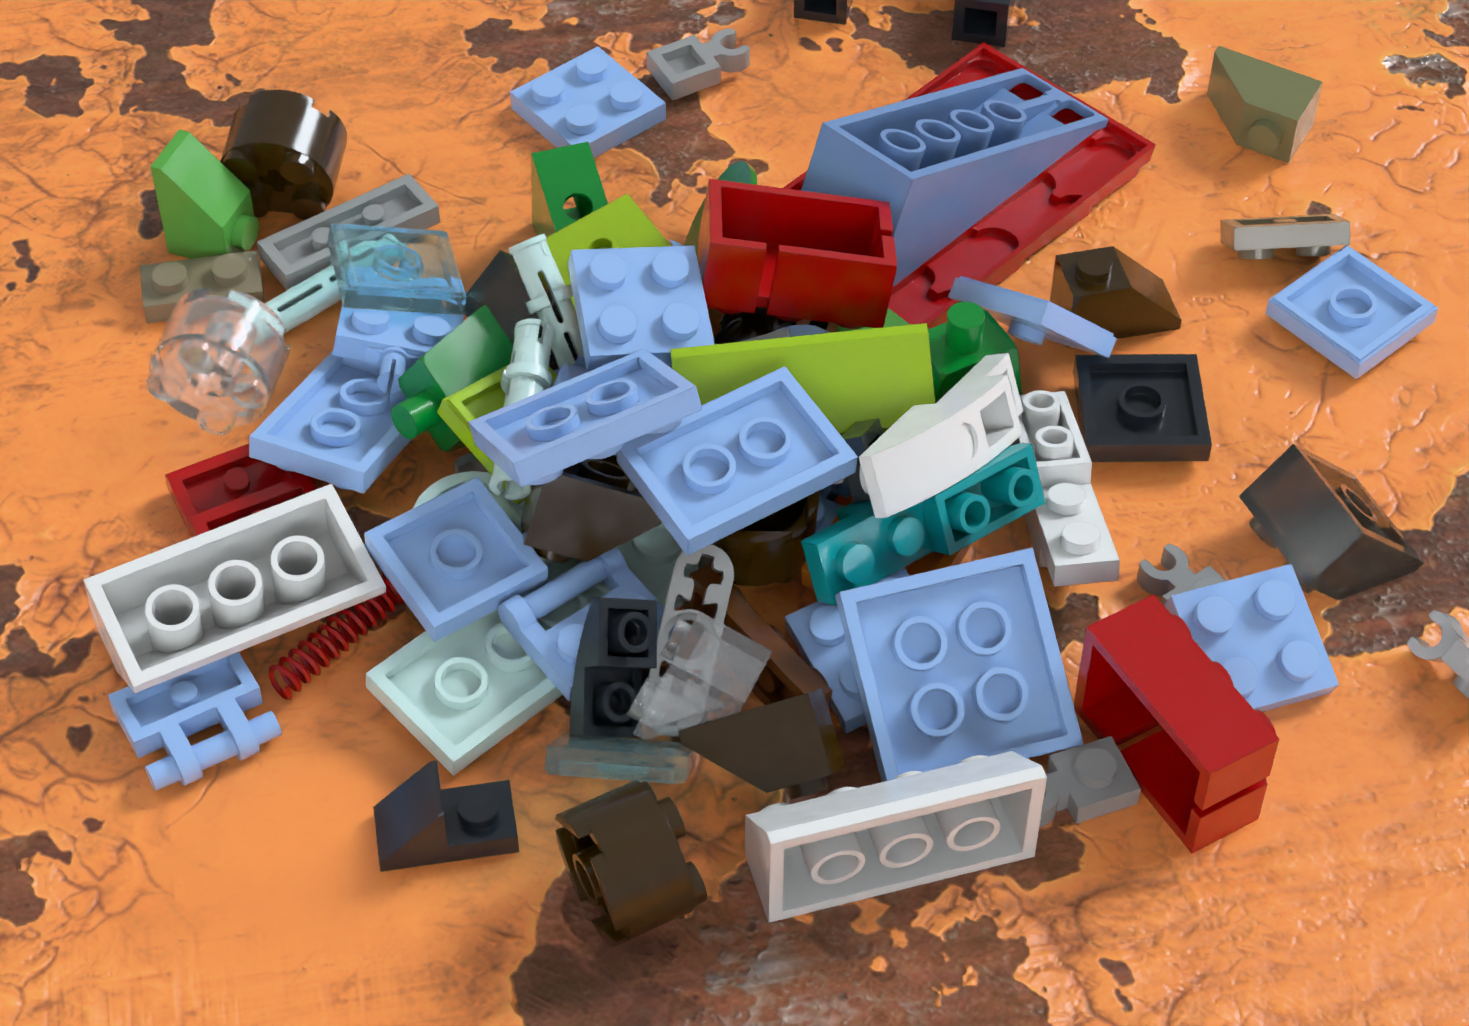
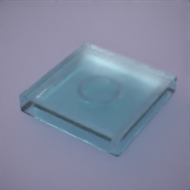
(396, 269)
(620, 759)

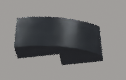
(612, 652)

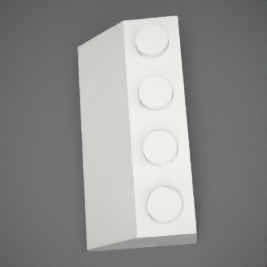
(231, 588)
(894, 833)

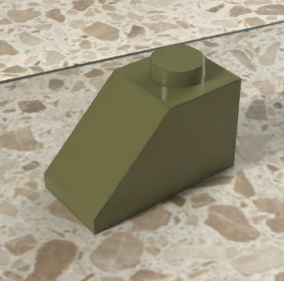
(1263, 103)

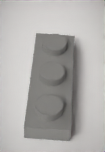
(304, 248)

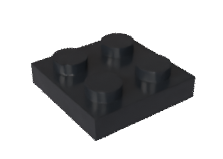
(1142, 408)

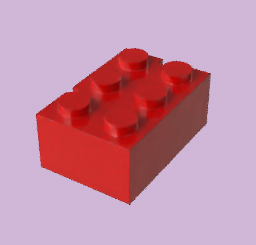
(796, 254)
(1213, 749)

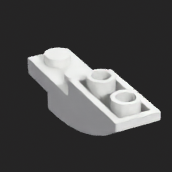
(944, 440)
(1069, 528)

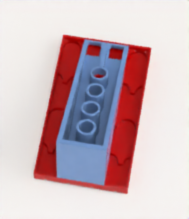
(974, 173)

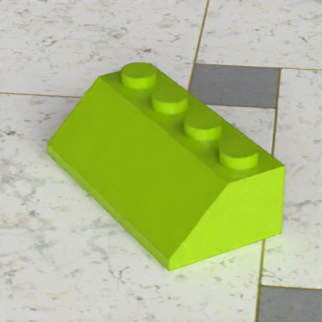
(844, 373)

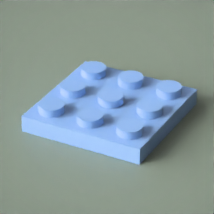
(959, 665)

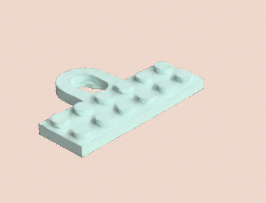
(479, 681)

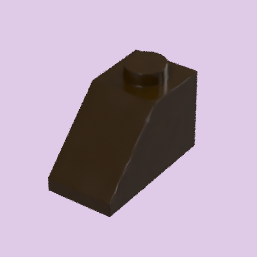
(1113, 292)
(774, 744)

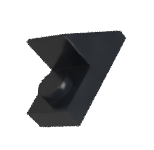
(436, 825)

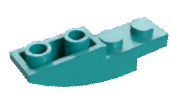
(869, 548)

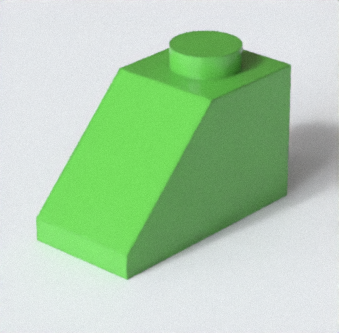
(201, 201)

